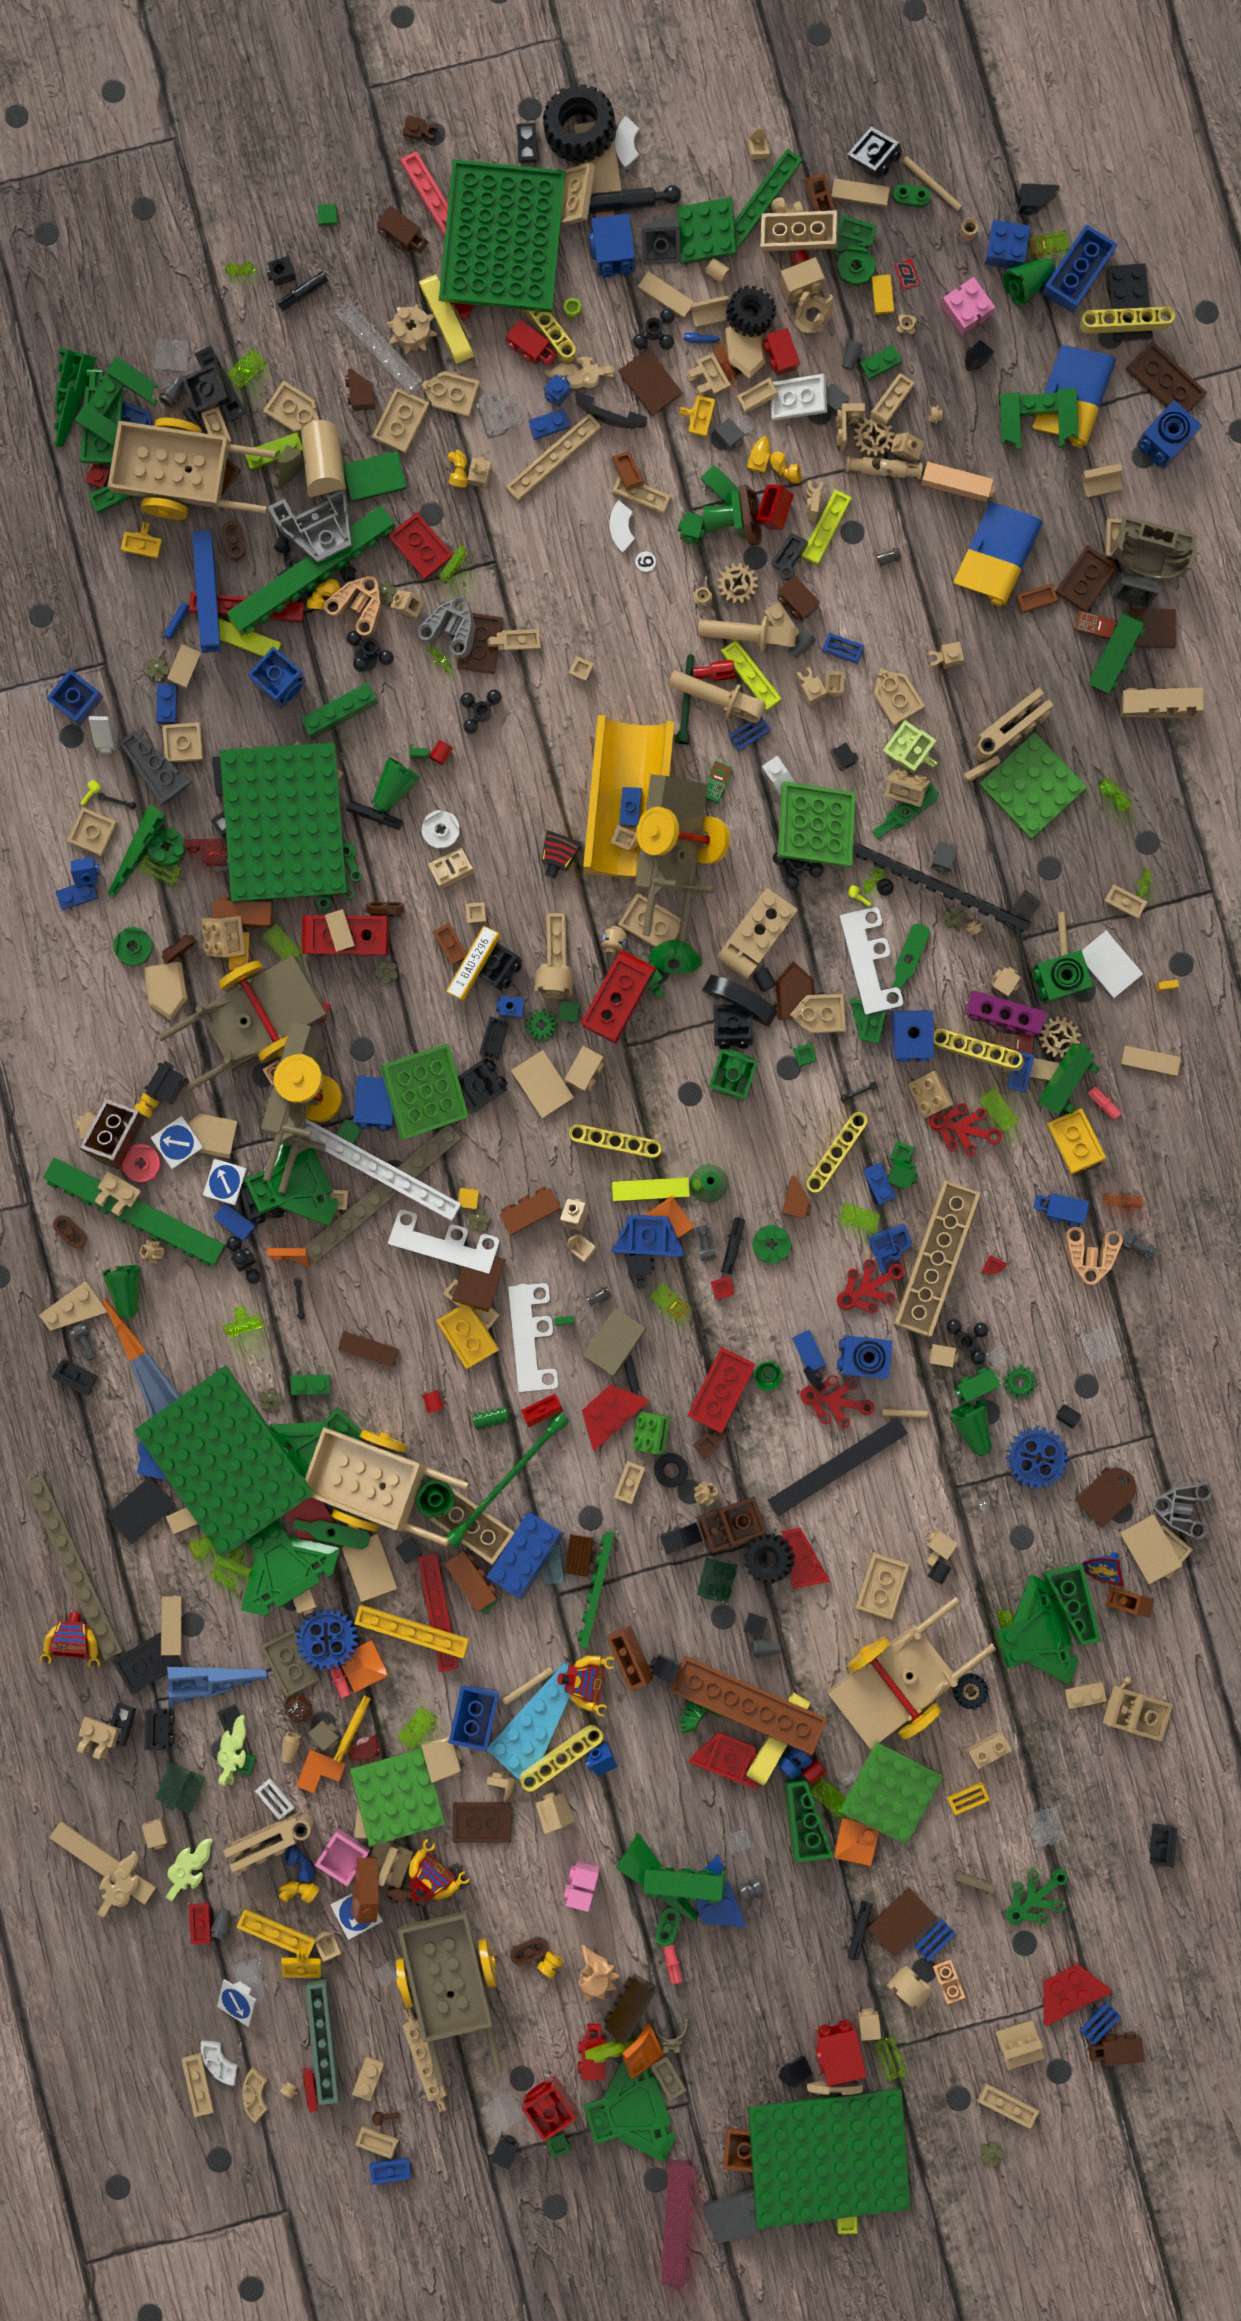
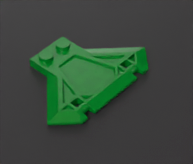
(304, 1187)
(305, 1436)
(284, 1568)
(1038, 1634)
(632, 2114)

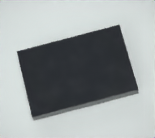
(140, 1510)
(144, 1664)

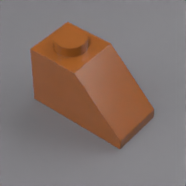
(796, 1200)
(1130, 1602)

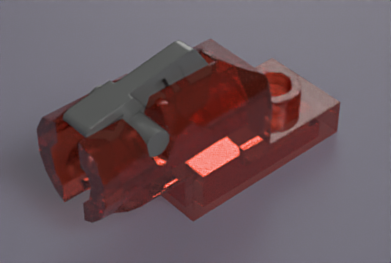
(213, 852)

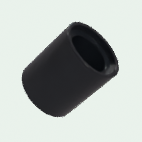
(764, 979)
(1068, 1416)
(939, 1572)

